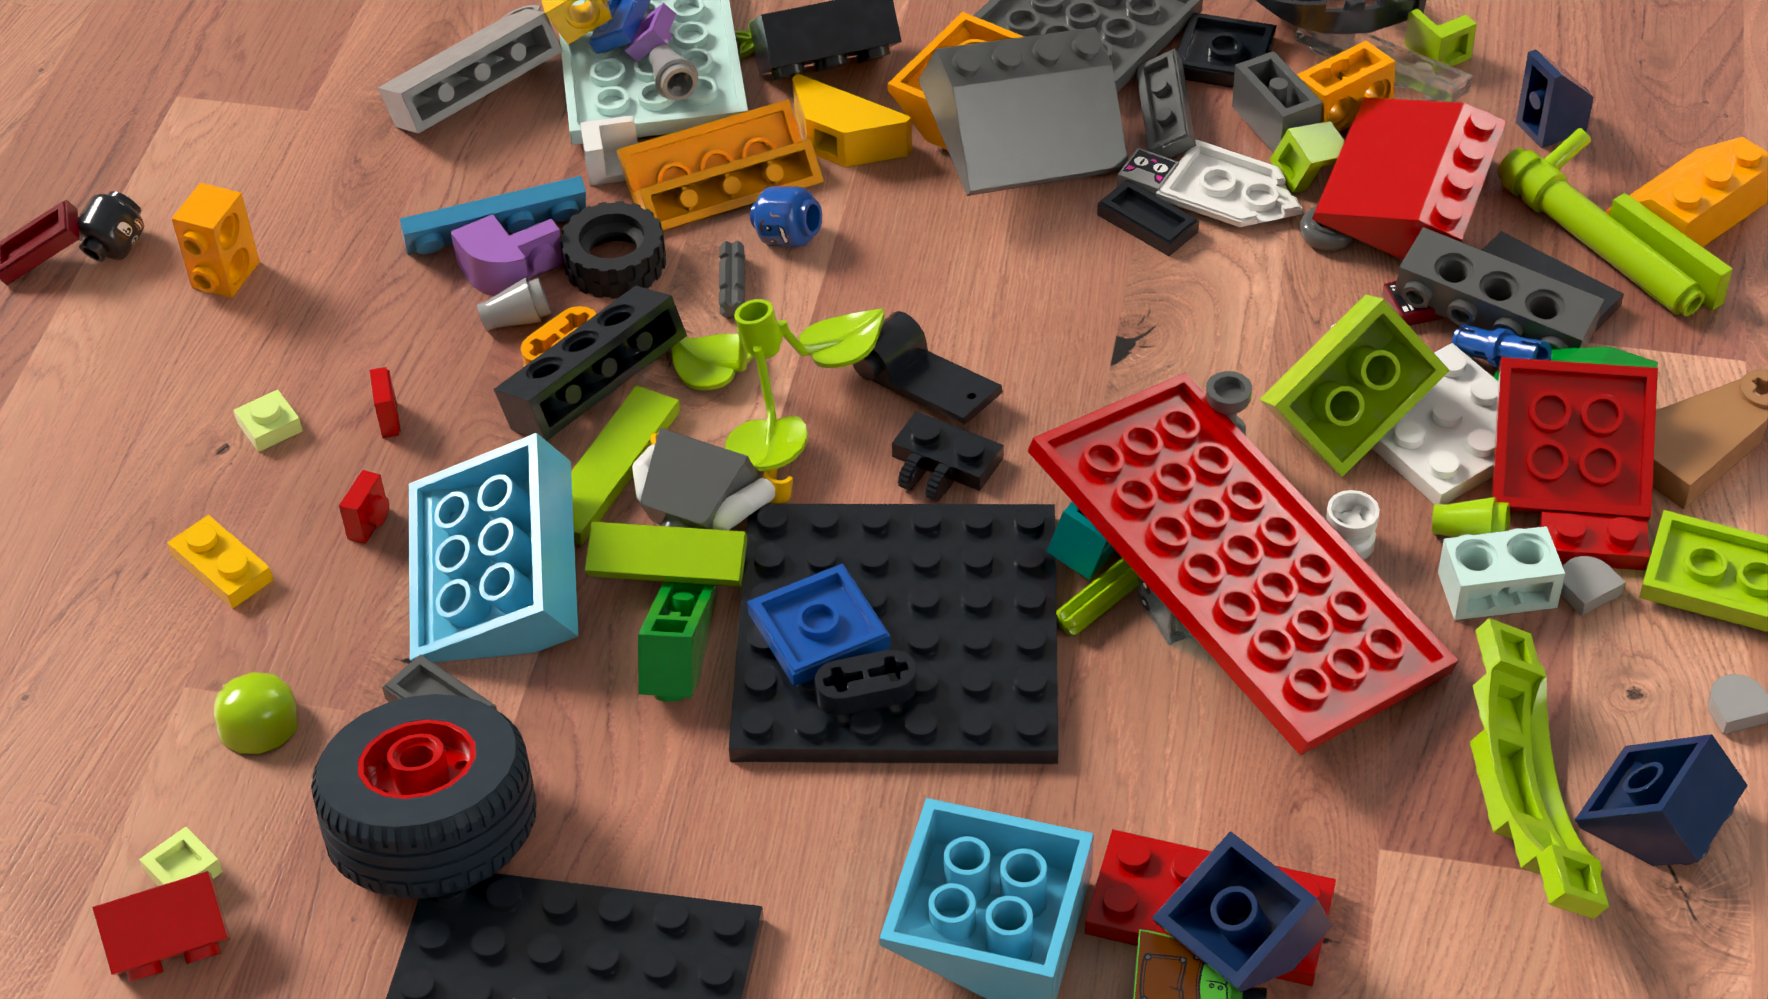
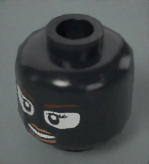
(109, 226)

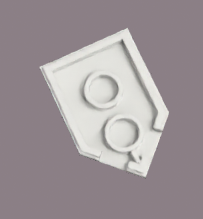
(1229, 187)

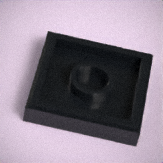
(1218, 43)

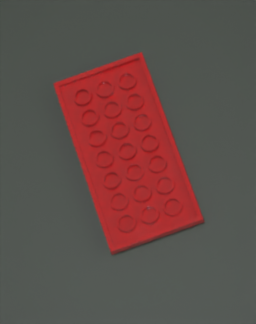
(1243, 561)

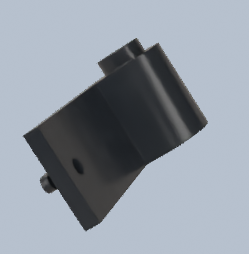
(908, 368)

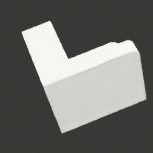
(600, 143)

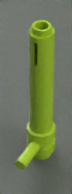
(1547, 191)

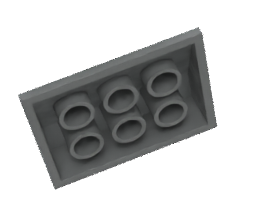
(1027, 110)

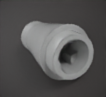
(672, 73)
(516, 305)

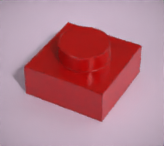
(364, 507)

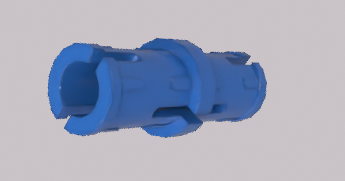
(1497, 344)

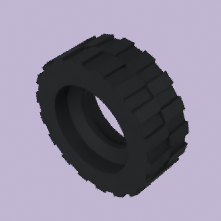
(606, 224)

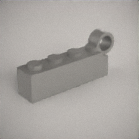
(470, 69)

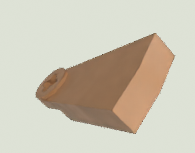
(1708, 436)

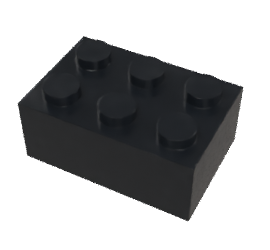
(823, 36)

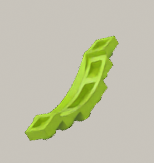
(1520, 774)

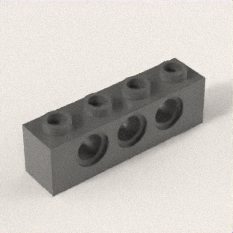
(1494, 293)

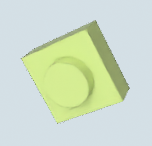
(268, 420)
(179, 858)

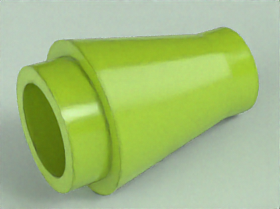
(1471, 517)

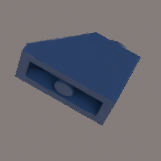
(1551, 102)

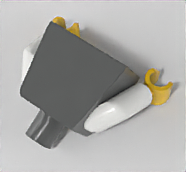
(701, 483)

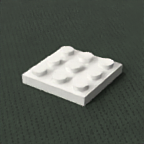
(1450, 434)

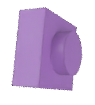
(652, 32)

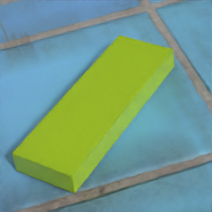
(1676, 247)
(666, 554)

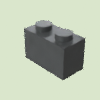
(1273, 98)

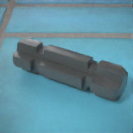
(731, 277)

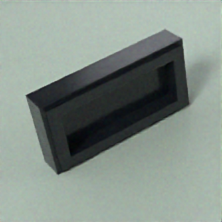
(1148, 217)

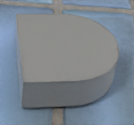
(1590, 583)
(1738, 703)

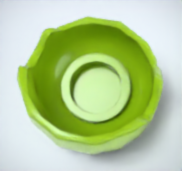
(255, 713)

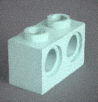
(1501, 573)

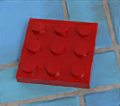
(1575, 437)

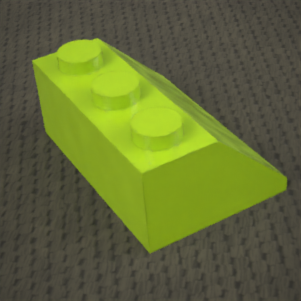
(1355, 384)

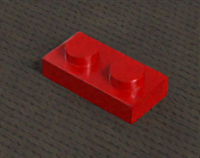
(1613, 539)

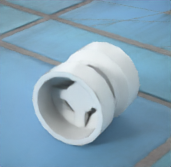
(1355, 519)

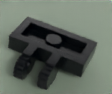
(946, 452)

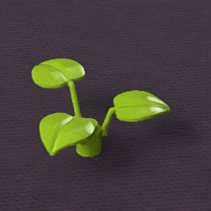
(714, 359)

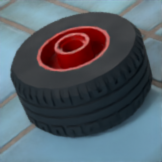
(424, 796)

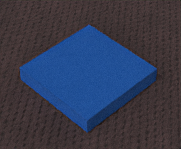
(817, 623)

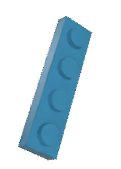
(513, 210)

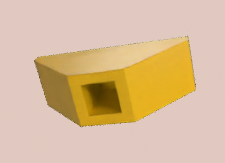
(847, 126)

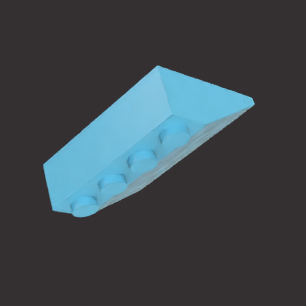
(493, 555)

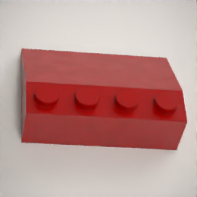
(1408, 171)

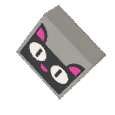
(1147, 170)

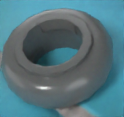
(1320, 237)

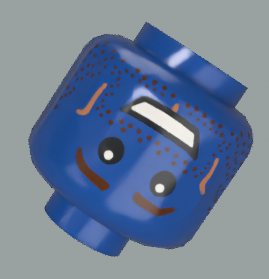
(786, 216)

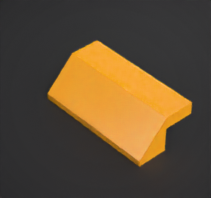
(719, 165)

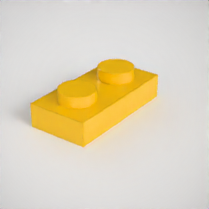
(220, 561)

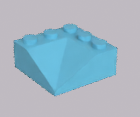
(990, 900)

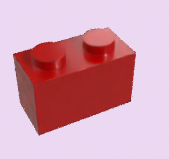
(162, 925)

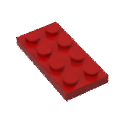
(1147, 871)

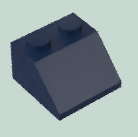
(1664, 800)
(1243, 916)

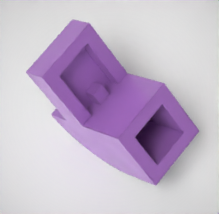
(497, 261)

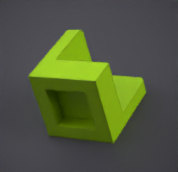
(1443, 42)
(1305, 152)

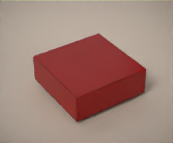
(385, 402)

